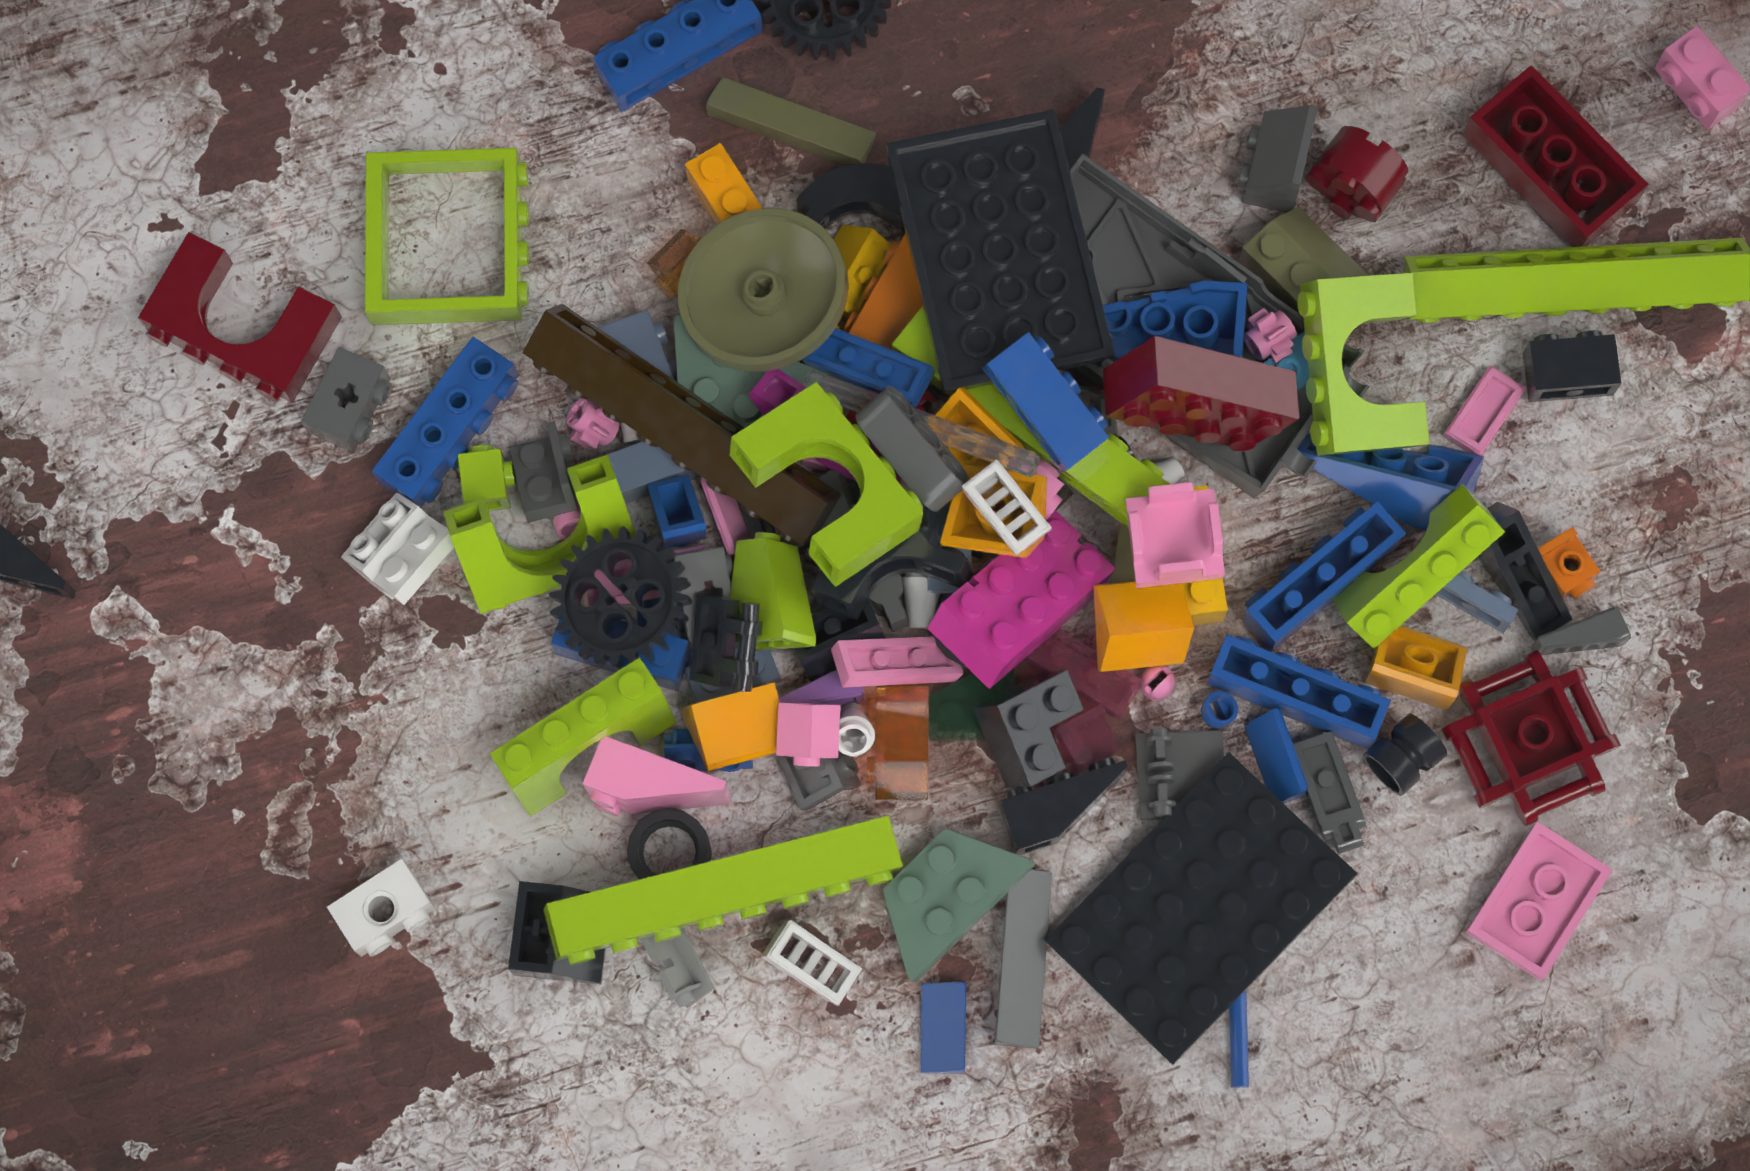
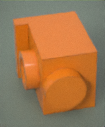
(1569, 582)

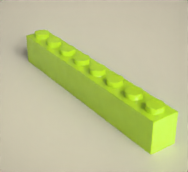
(1580, 279)
(1103, 476)
(722, 888)

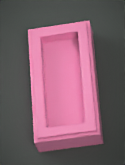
(1484, 411)

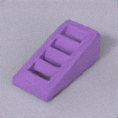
(825, 691)

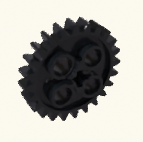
(814, 33)
(648, 572)

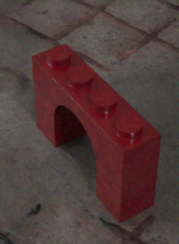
(274, 363)

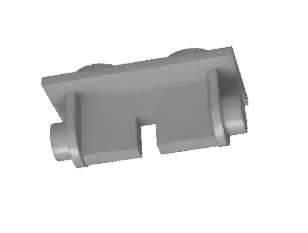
(684, 973)

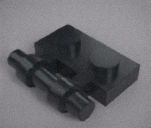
(715, 642)

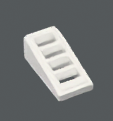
(986, 479)
(791, 929)

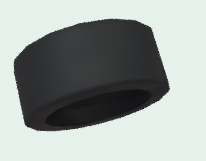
(662, 819)

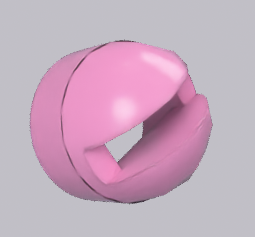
(566, 523)
(1164, 689)

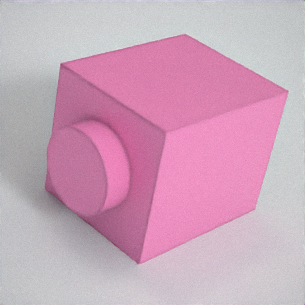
(808, 732)

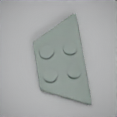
(721, 385)
(947, 894)

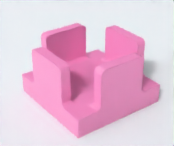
(1175, 535)

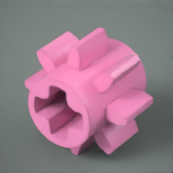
(1270, 335)
(590, 424)

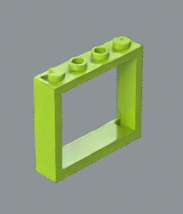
(452, 309)

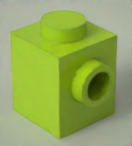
(486, 475)

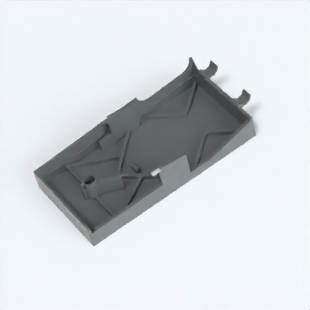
(1148, 251)

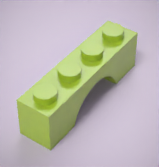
(1455, 536)

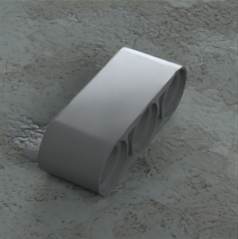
(912, 448)

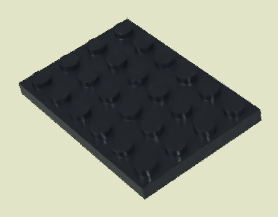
(998, 246)
(1201, 908)

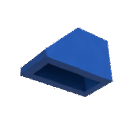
(676, 511)

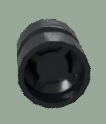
(1399, 760)

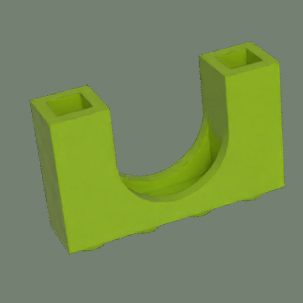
(1340, 416)
(815, 428)
(507, 574)
(619, 703)

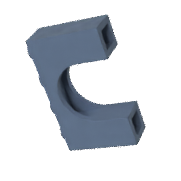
(643, 463)

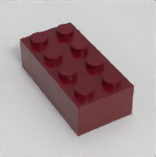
(1554, 159)
(1200, 394)

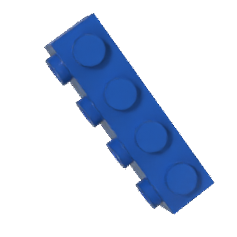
(674, 47)
(447, 423)
(1316, 582)
(1300, 692)

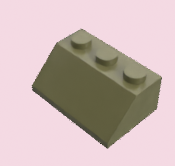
(1293, 253)

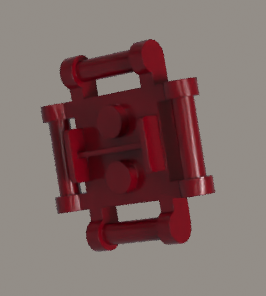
(1532, 736)

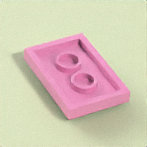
(1539, 901)

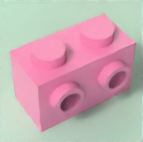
(1702, 78)

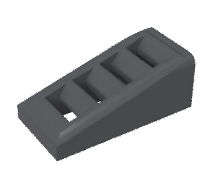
(1595, 632)

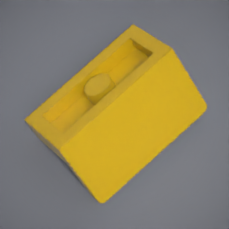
(864, 258)

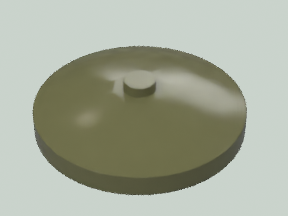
(763, 289)

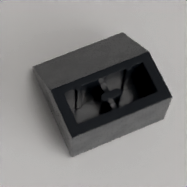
(531, 943)

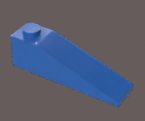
(1200, 315)
(1399, 479)

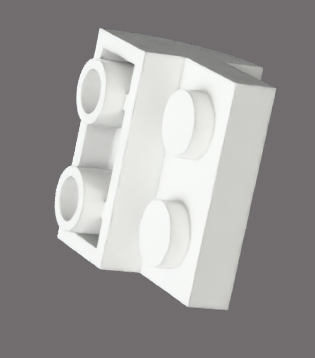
(399, 549)

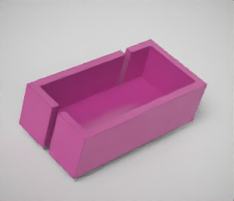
(1020, 602)

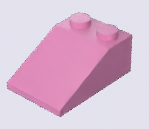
(645, 783)

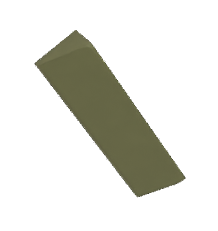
(789, 123)

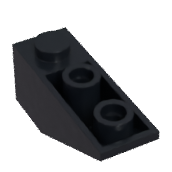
(1049, 812)

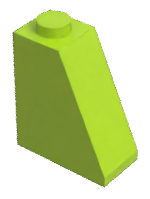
(773, 576)

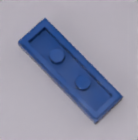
(871, 366)

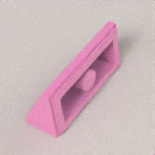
(726, 518)

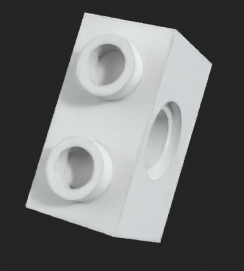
(356, 909)

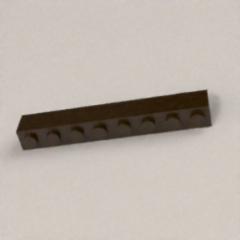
(674, 420)

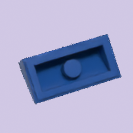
(1277, 756)
(943, 1028)

